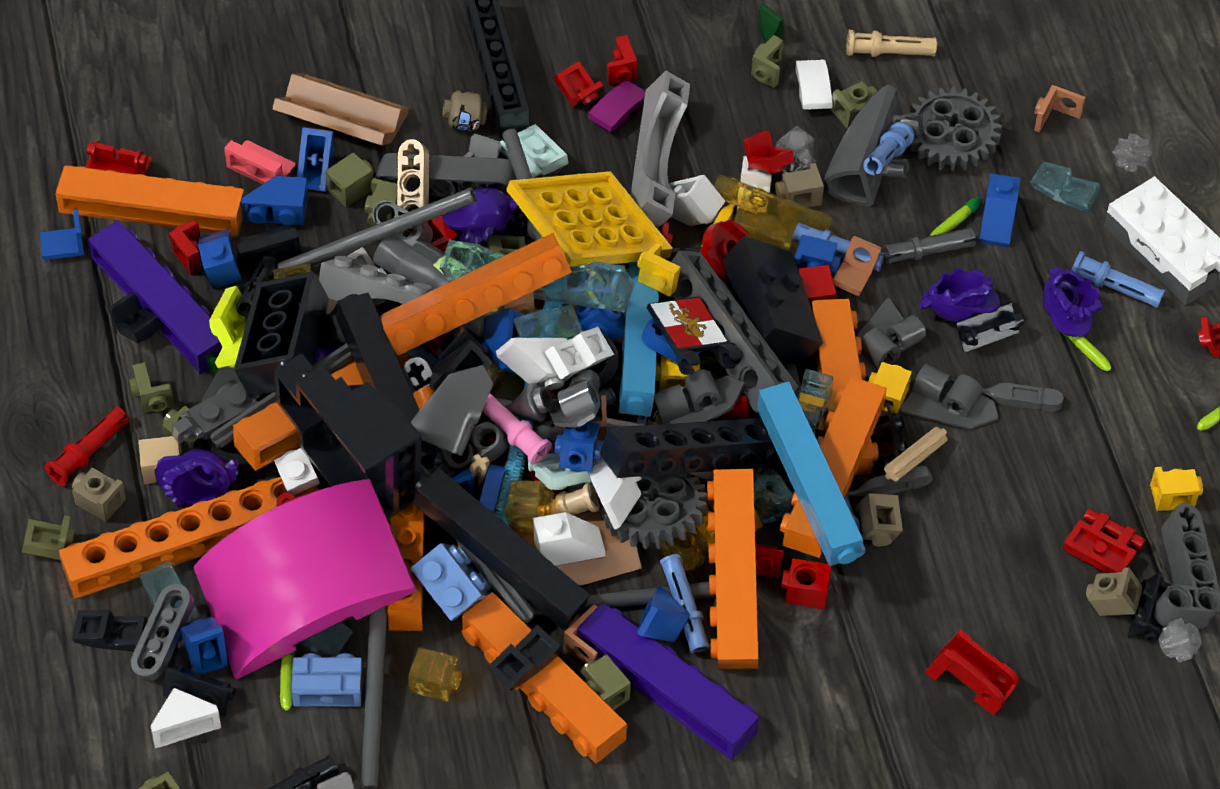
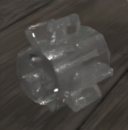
(1132, 152)
(1180, 640)

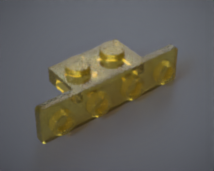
(768, 215)

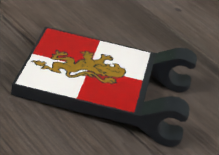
(692, 329)

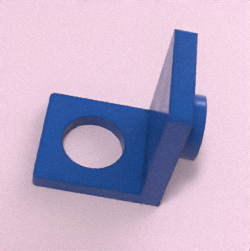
(63, 242)

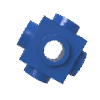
(609, 322)
(579, 447)

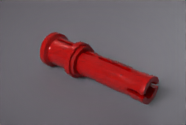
(77, 454)

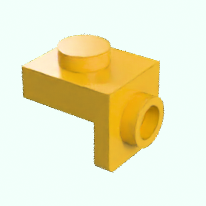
(658, 272)

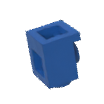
(817, 252)

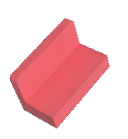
(256, 162)

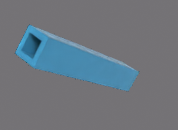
(637, 359)
(809, 474)

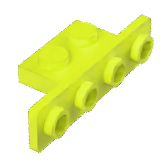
(228, 327)

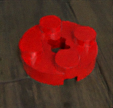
(715, 241)

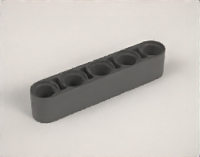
(452, 173)

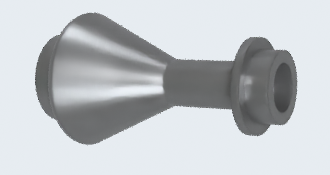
(532, 404)

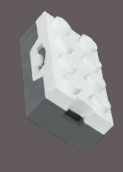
(1167, 239)

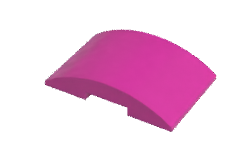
(301, 572)

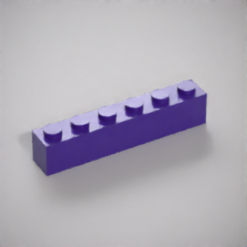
(137, 271)
(671, 682)

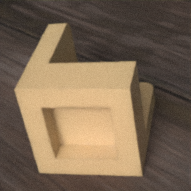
(153, 450)

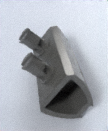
(846, 171)

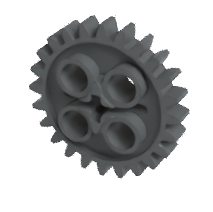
(955, 129)
(664, 510)

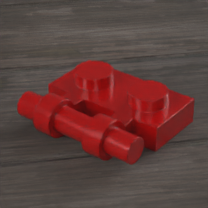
(1100, 549)

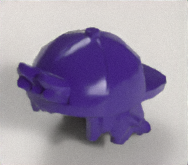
(481, 219)
(961, 295)
(1071, 302)
(195, 476)

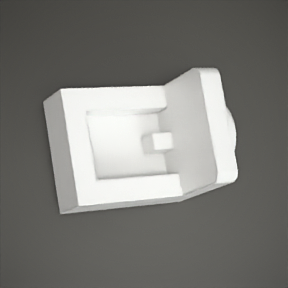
(296, 471)

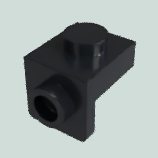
(133, 320)

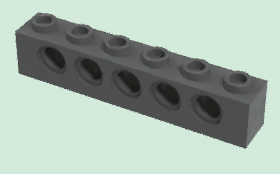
(758, 364)

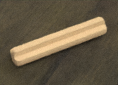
(915, 454)

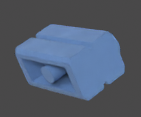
(327, 680)

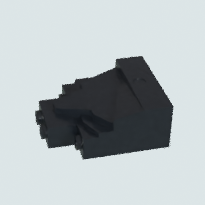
(351, 432)

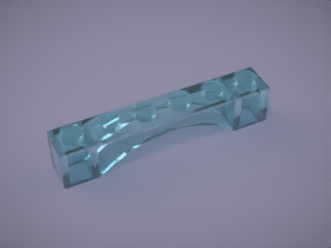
(588, 285)

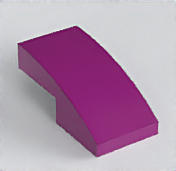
(617, 105)

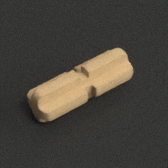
(479, 470)

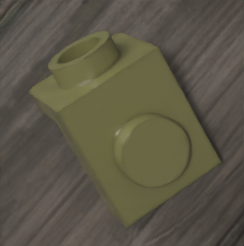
(766, 60)
(151, 398)
(47, 538)

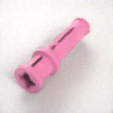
(518, 432)

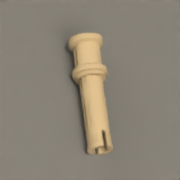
(877, 43)
(575, 502)

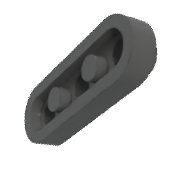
(162, 618)

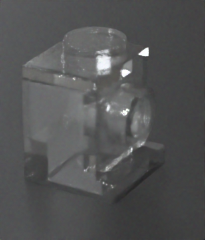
(802, 147)

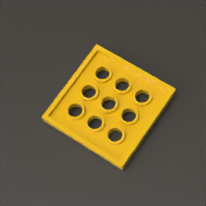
(589, 217)

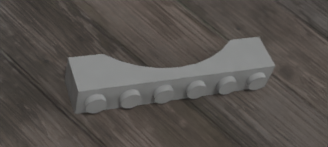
(661, 115)
(343, 277)

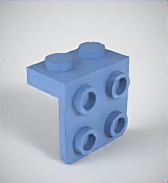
(451, 579)

